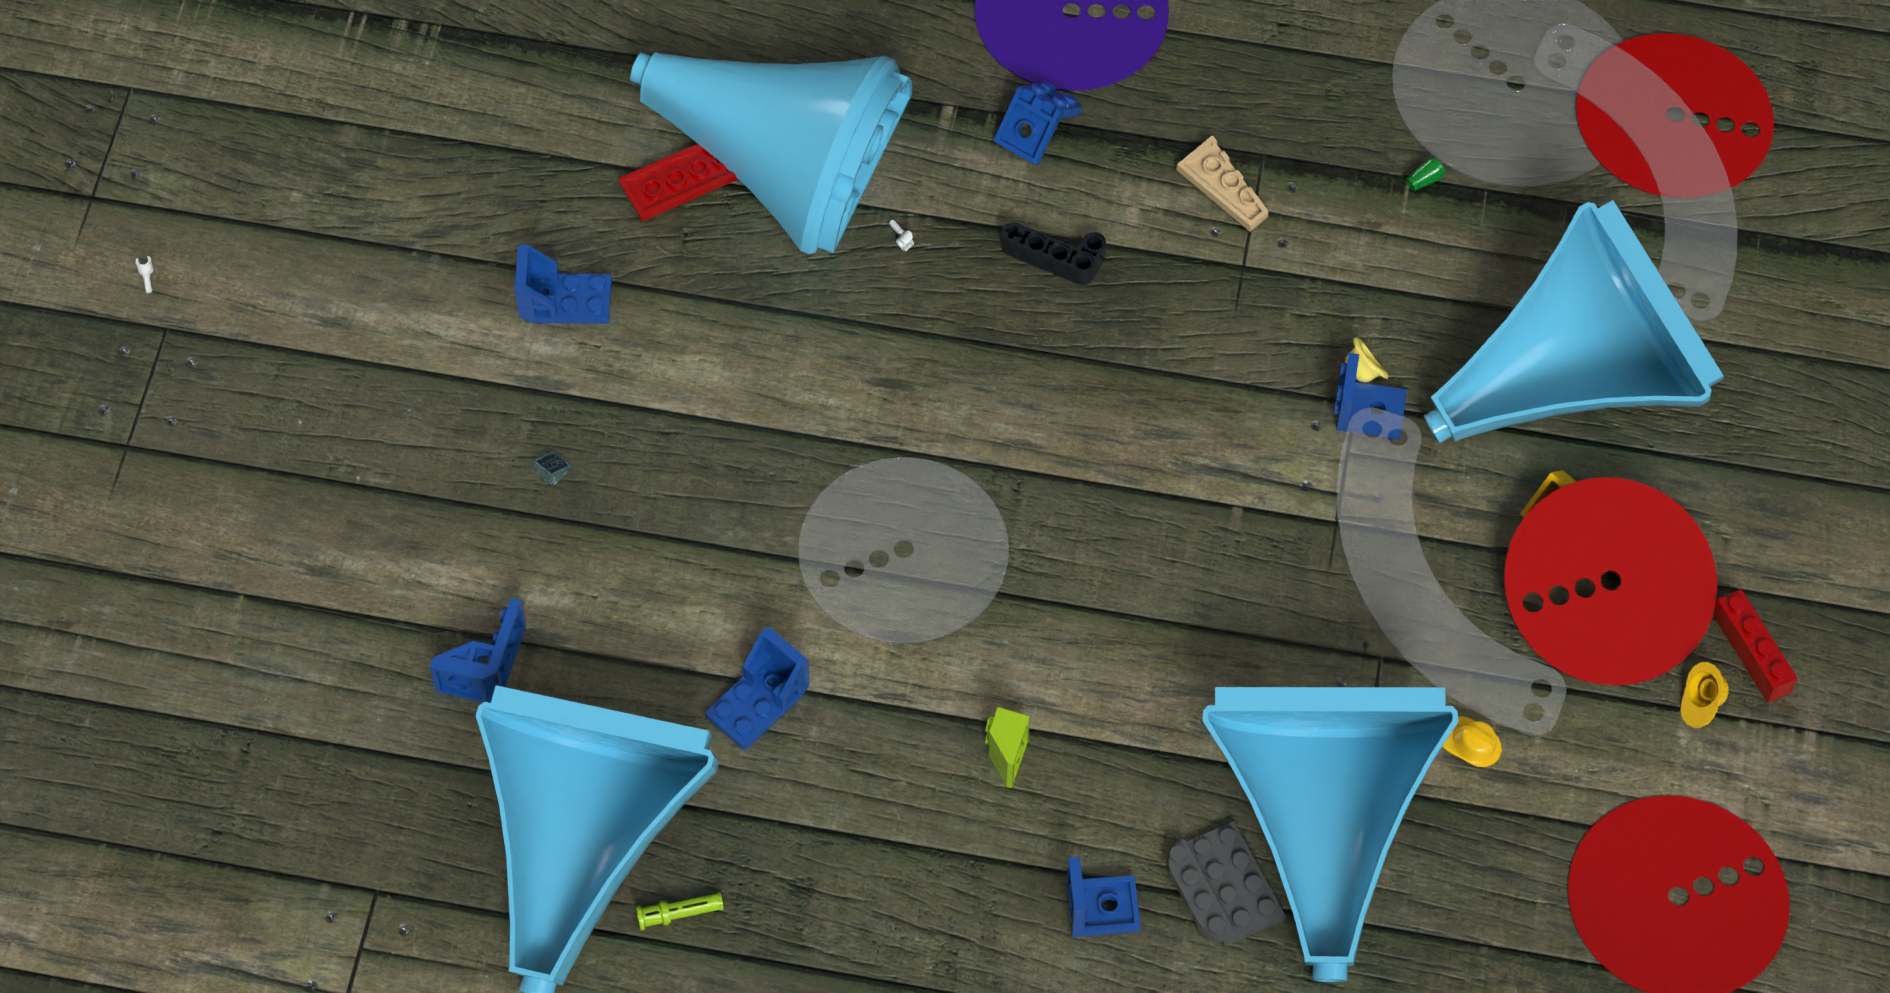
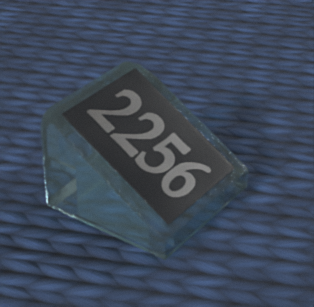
(551, 467)

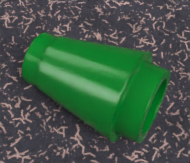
(1427, 173)

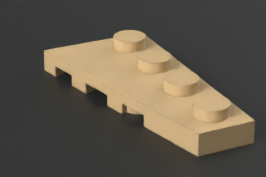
(1216, 177)

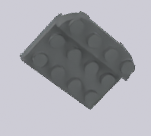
(1223, 885)

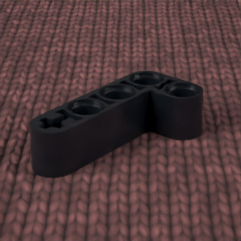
(1020, 240)

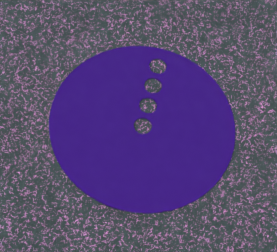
(1070, 53)

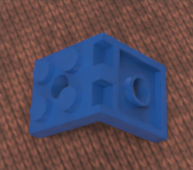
(1042, 110)
(1355, 396)
(1086, 899)

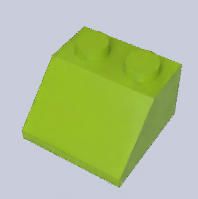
(1007, 742)

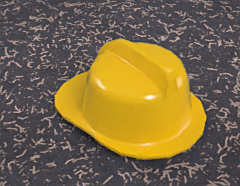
(1703, 694)
(1474, 742)

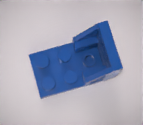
(555, 297)
(467, 677)
(770, 685)

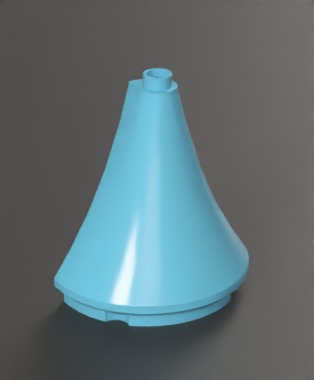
(787, 131)
(1581, 339)
(1330, 792)
(577, 810)

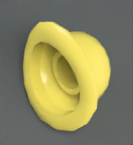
(1368, 366)

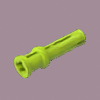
(664, 913)

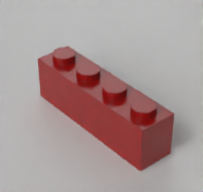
(1754, 646)

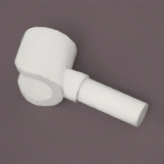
(905, 240)
(145, 270)

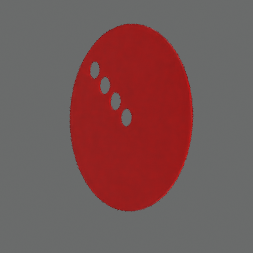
(1708, 83)
(1663, 572)
(1624, 909)

